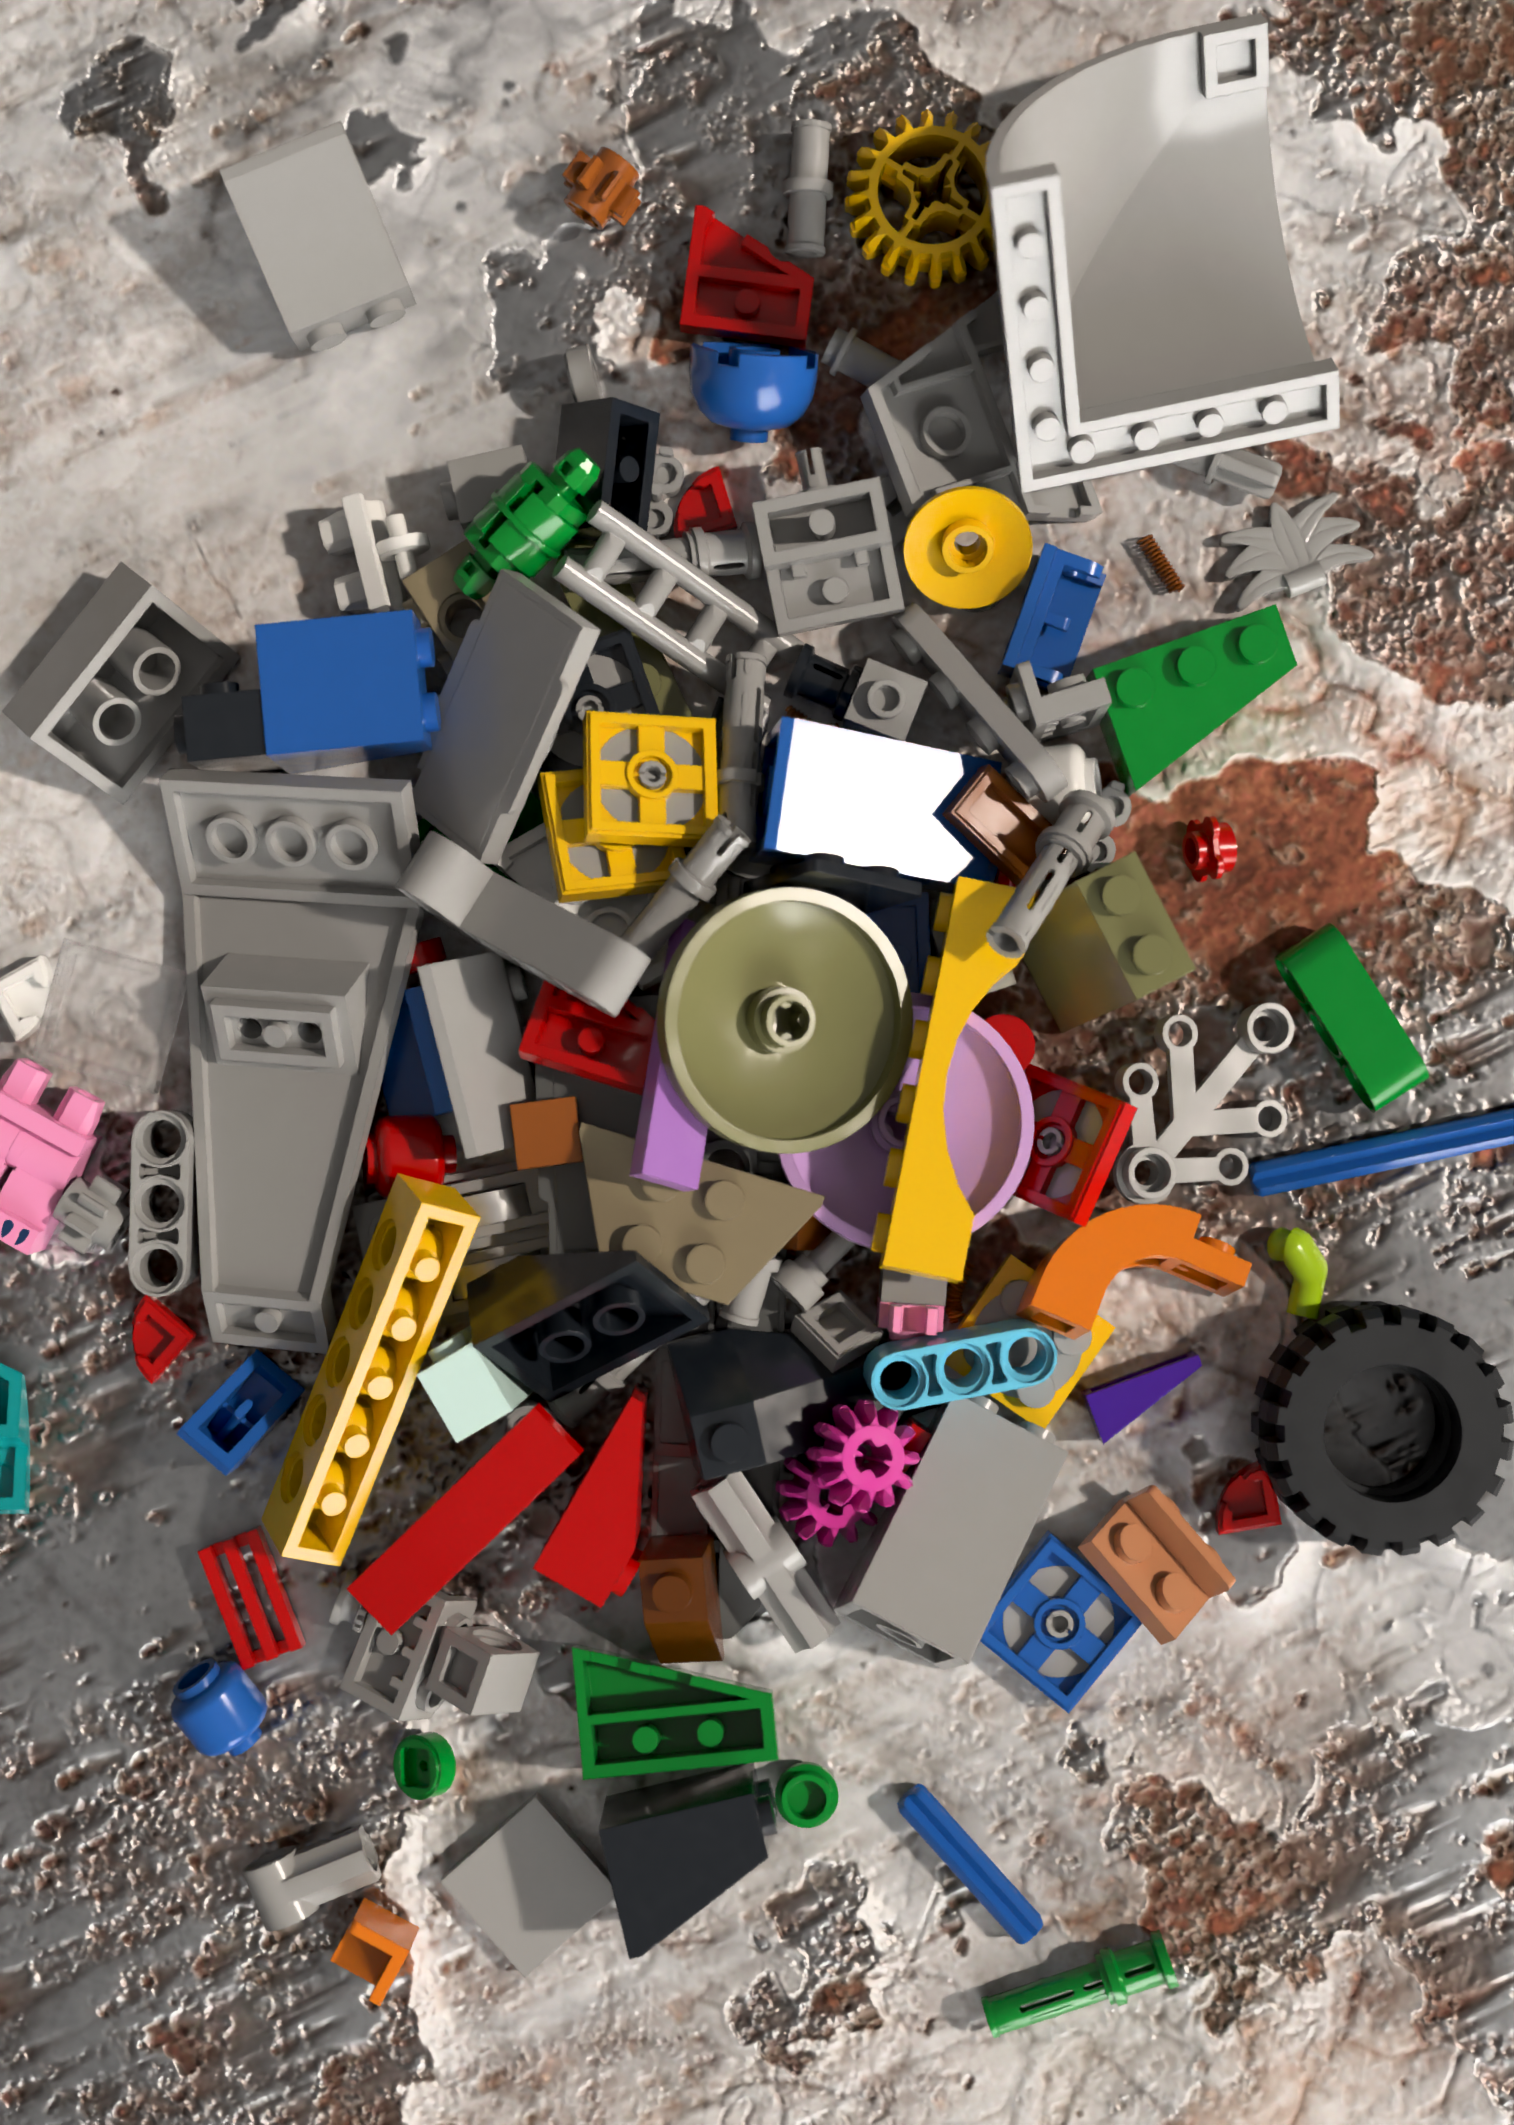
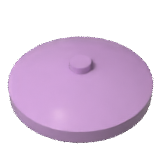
(985, 1128)

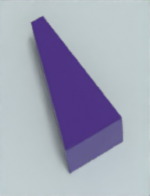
(1125, 1398)

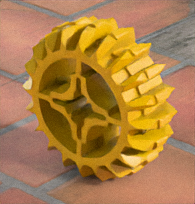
(909, 185)

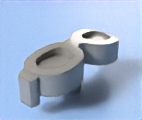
(667, 483)
(1105, 849)

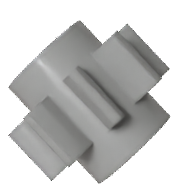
(93, 1214)

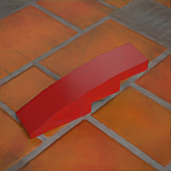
(465, 1519)

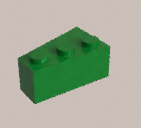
(1187, 689)
(665, 1717)

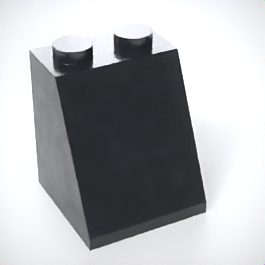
(683, 1847)

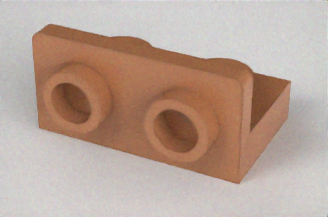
(1156, 1562)

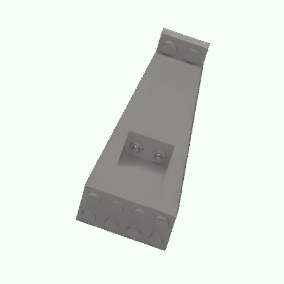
(293, 928)

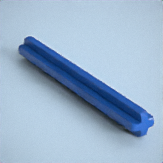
(1382, 1153)

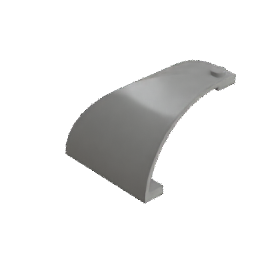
(1149, 263)

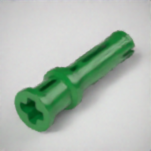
(1005, 2010)

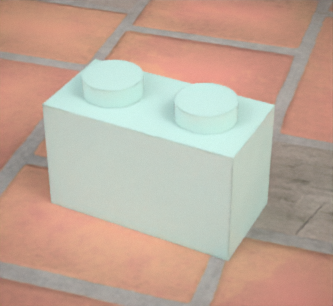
(469, 1386)

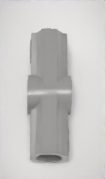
(766, 1560)

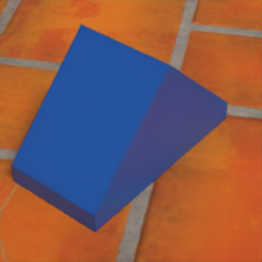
(241, 1413)

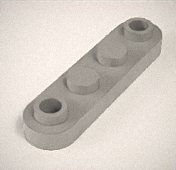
(991, 720)

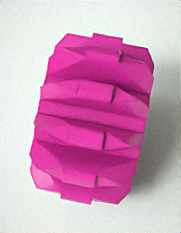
(885, 1464)
(813, 1512)

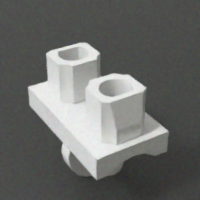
(382, 552)

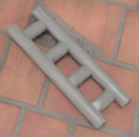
(669, 569)

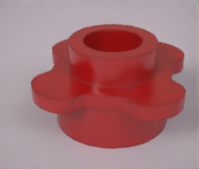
(1209, 848)

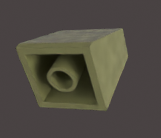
(1104, 945)

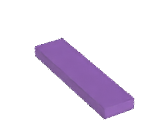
(668, 1135)

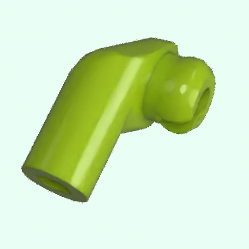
(1305, 1264)

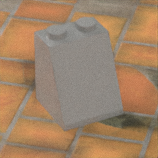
(319, 238)

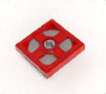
(1072, 1145)

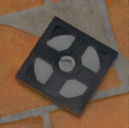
(609, 683)

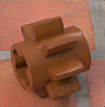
(601, 188)

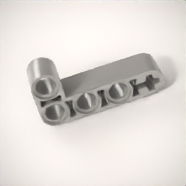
(522, 925)

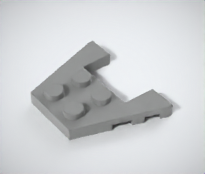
(946, 431)

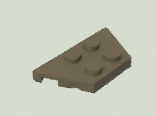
(699, 1238)

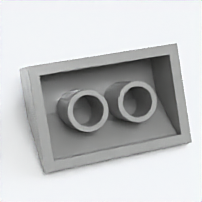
(117, 682)
(478, 1043)

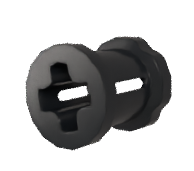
(823, 681)

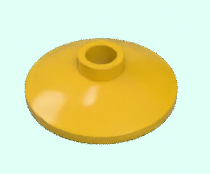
(973, 573)

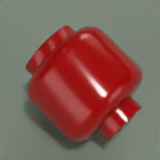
(408, 1147)

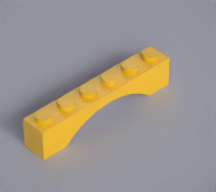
(928, 1212)

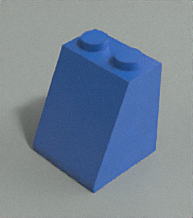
(346, 689)

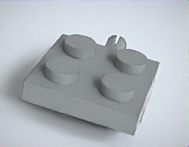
(827, 552)

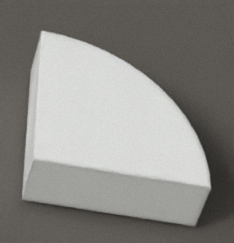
(25, 996)

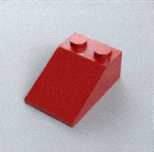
(598, 1531)

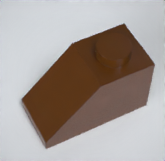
(681, 1598)

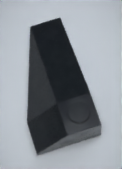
(760, 1394)

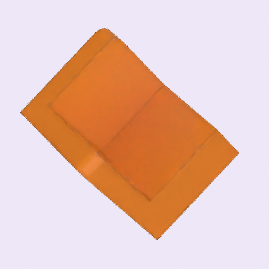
(375, 1947)

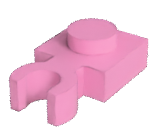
(908, 1319)

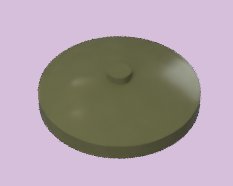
(784, 1020)

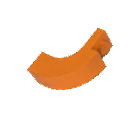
(1077, 1271)

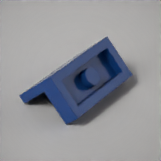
(414, 1071)

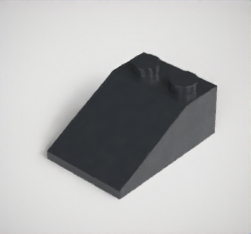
(575, 1316)

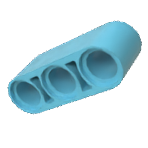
(988, 1375)

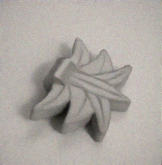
(1292, 551)

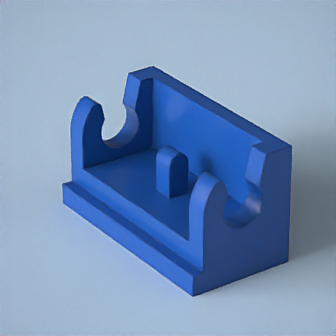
(1053, 615)

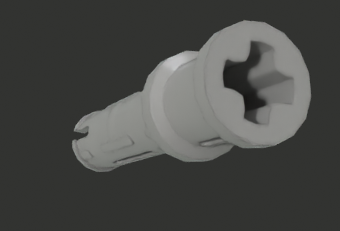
(712, 552)
(1017, 923)

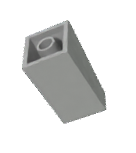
(954, 1534)

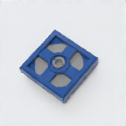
(1059, 1622)

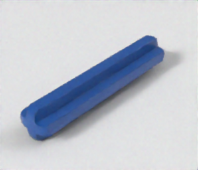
(970, 1864)

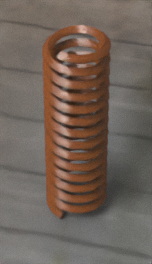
(1170, 573)

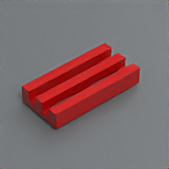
(228, 1606)

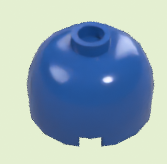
(751, 386)

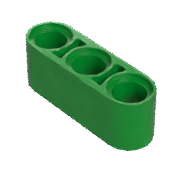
(1351, 1017)

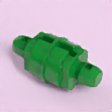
(526, 522)

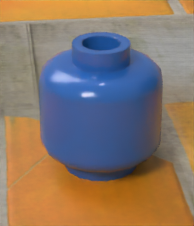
(218, 1708)

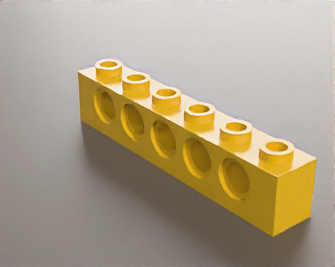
(369, 1370)

